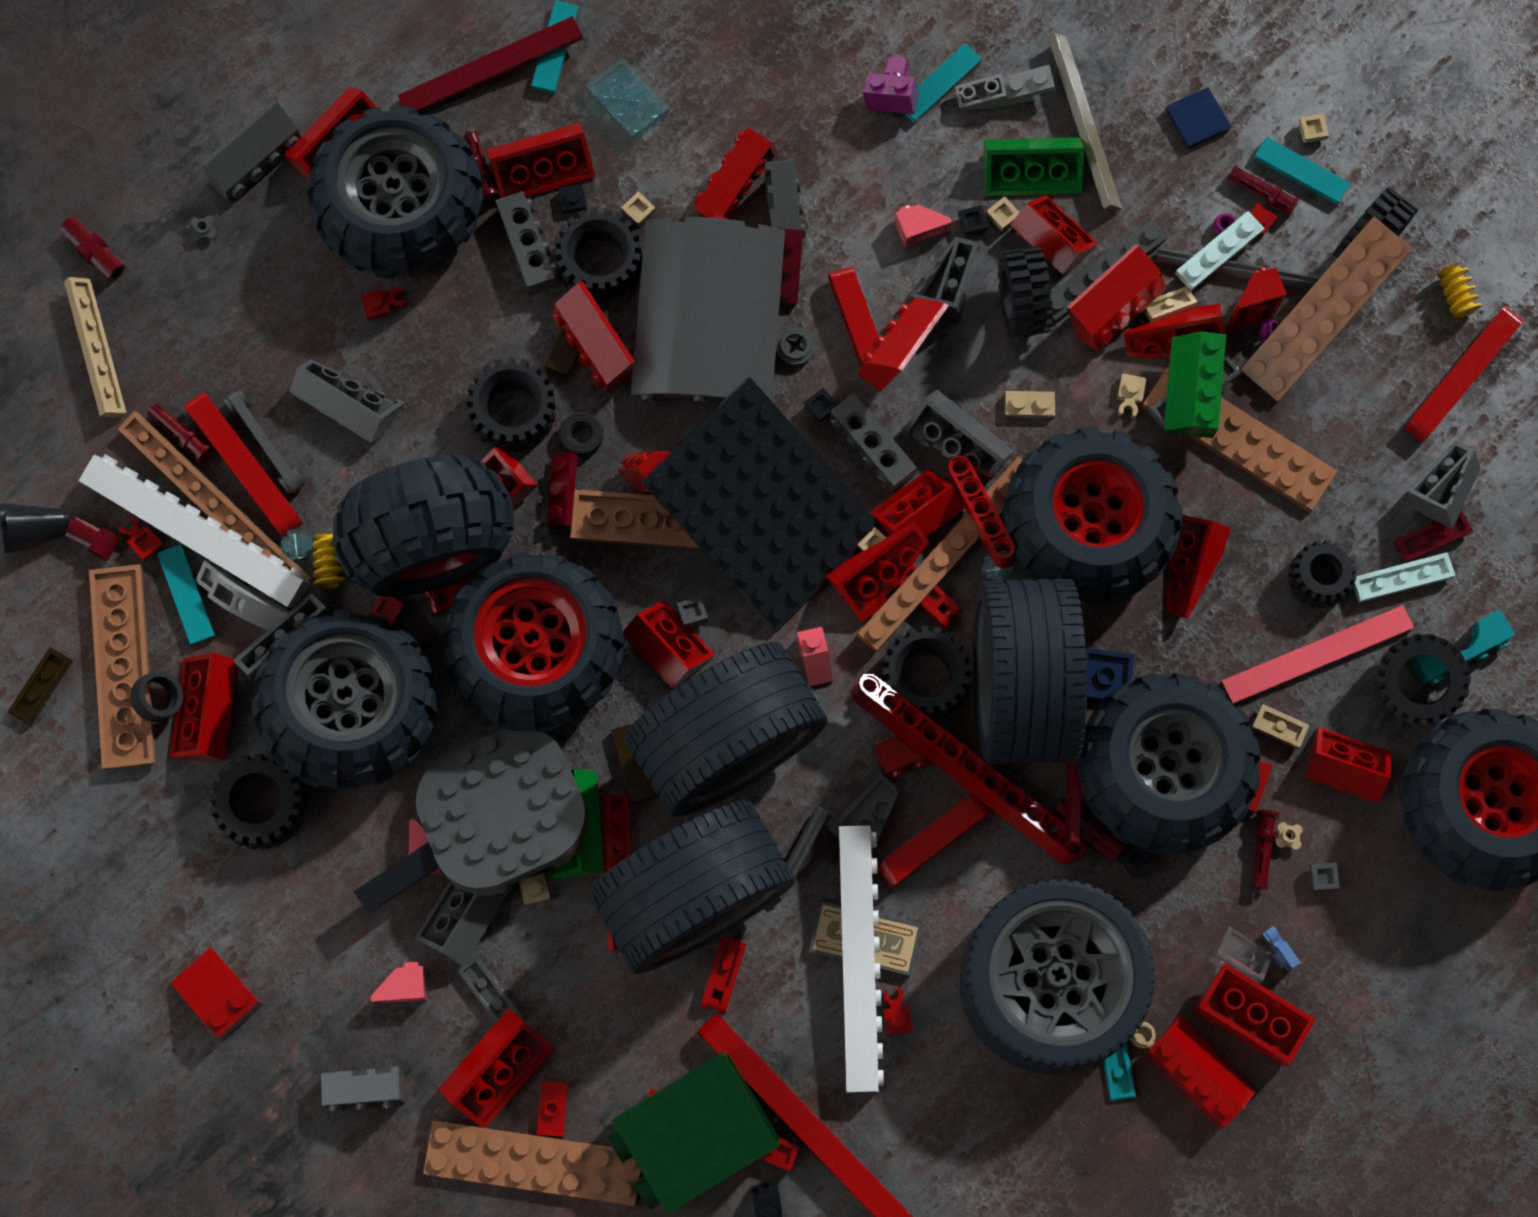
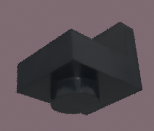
(766, 1200)

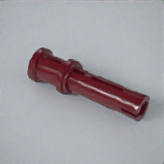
(490, 194)
(1273, 196)
(187, 439)
(1265, 836)

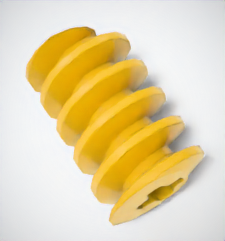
(1458, 291)
(326, 563)

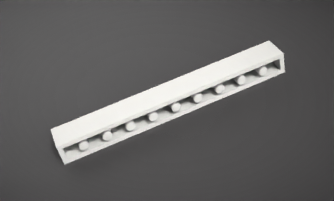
(194, 531)
(859, 959)

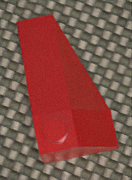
(1155, 338)

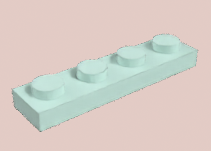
(1219, 251)
(1403, 577)

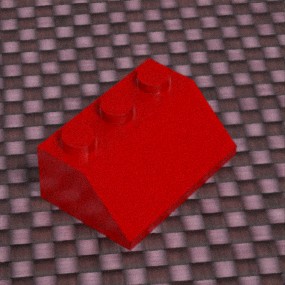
(1055, 232)
(1258, 301)
(638, 465)
(925, 501)
(665, 644)
(1348, 765)

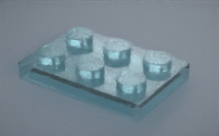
(627, 98)

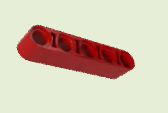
(853, 311)
(981, 522)
(932, 840)

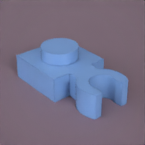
(1283, 953)

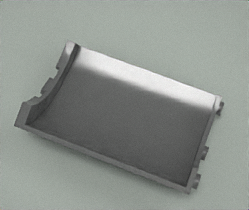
(706, 308)

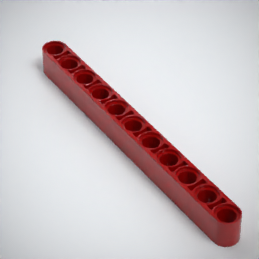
(956, 765)
(802, 1121)

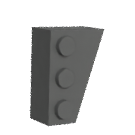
(1446, 484)

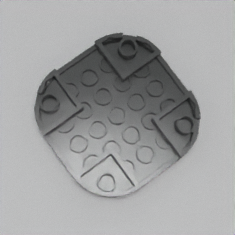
(501, 810)

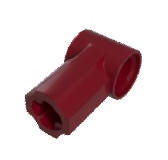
(98, 541)

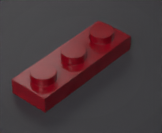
(791, 266)
(561, 491)
(1431, 538)

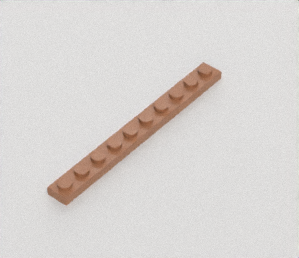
(198, 487)
(931, 570)

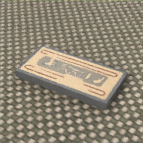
(896, 938)

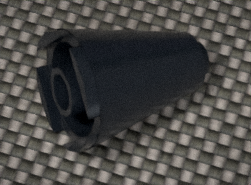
(30, 525)

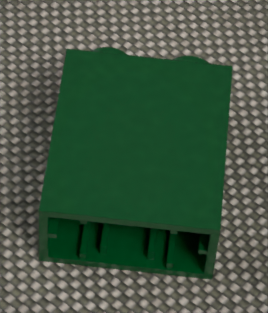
(693, 1133)

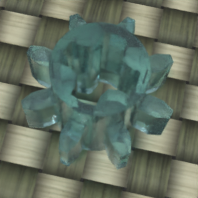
(297, 543)
(993, 572)

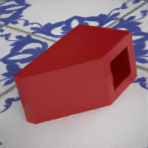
(896, 756)

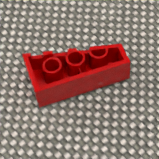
(735, 174)

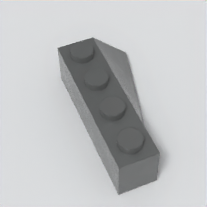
(345, 400)
(955, 433)

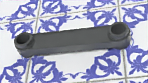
(239, 405)

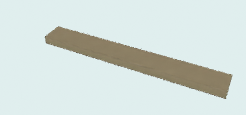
(1084, 122)

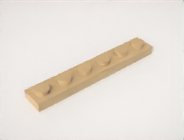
(95, 347)

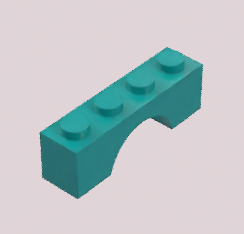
(1487, 633)

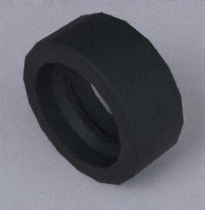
(172, 688)

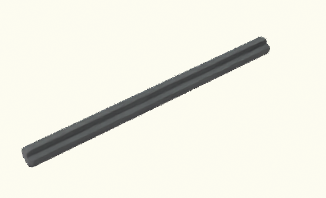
(1238, 269)

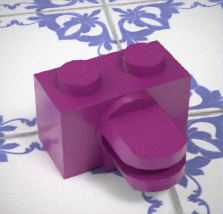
(893, 89)

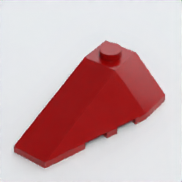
(1193, 563)
(872, 574)

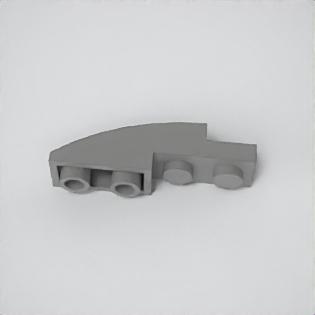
(1004, 91)
(238, 598)

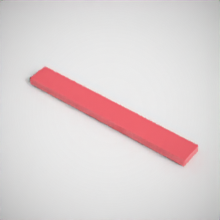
(1317, 655)

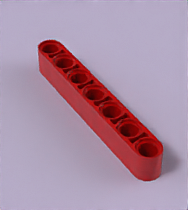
(1463, 374)
(242, 464)

